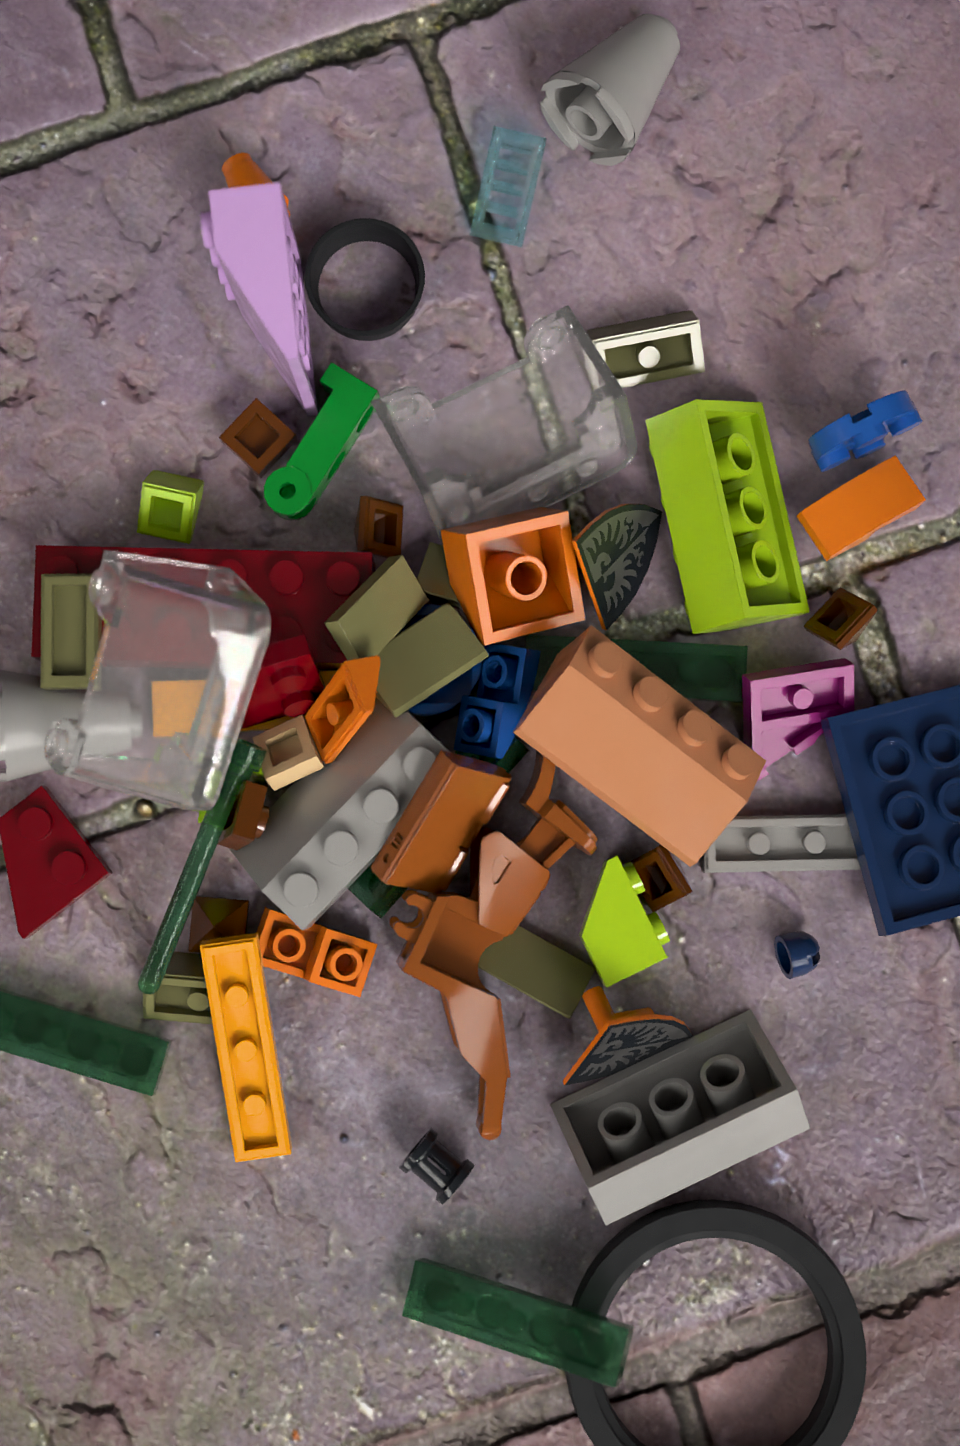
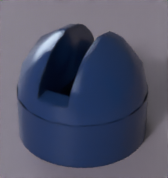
(796, 953)

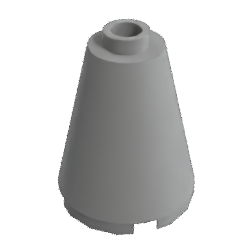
(612, 89)
(26, 718)

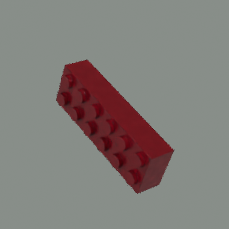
(295, 585)

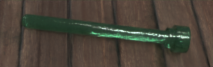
(244, 760)

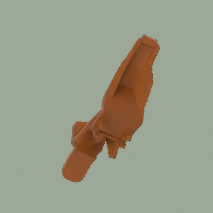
(456, 929)

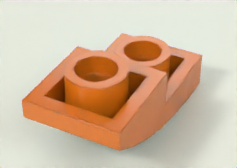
(860, 508)
(316, 953)

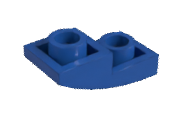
(502, 697)

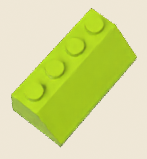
(726, 515)

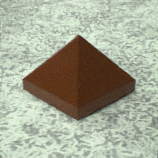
(379, 527)
(841, 619)
(661, 877)
(216, 919)

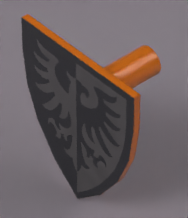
(616, 556)
(623, 1038)

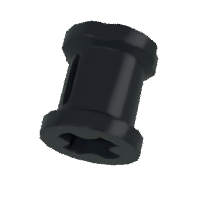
(455, 1169)

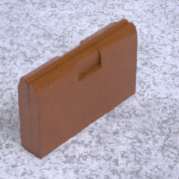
(441, 823)

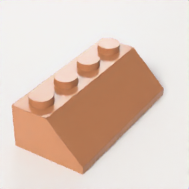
(639, 745)

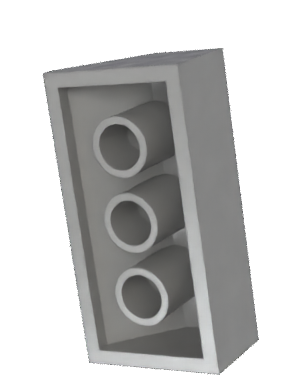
(339, 816)
(680, 1116)

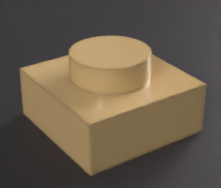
(289, 753)

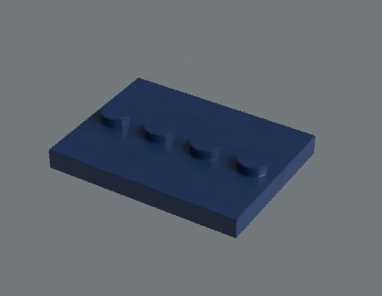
(903, 804)

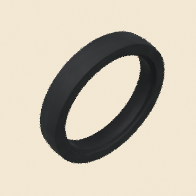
(700, 1219)

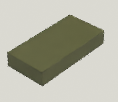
(377, 610)
(68, 631)

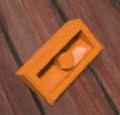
(343, 706)

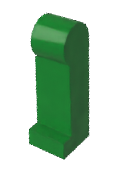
(299, 485)

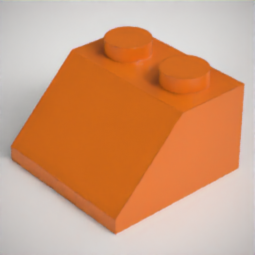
(515, 573)

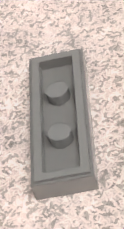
(783, 845)

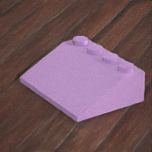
(263, 272)

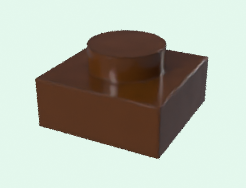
(258, 438)
(246, 818)

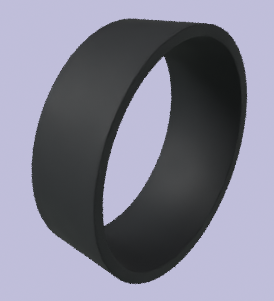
(357, 231)

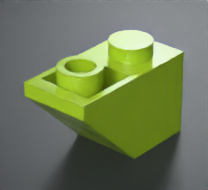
(616, 927)

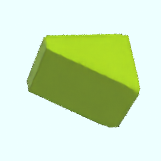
(169, 506)

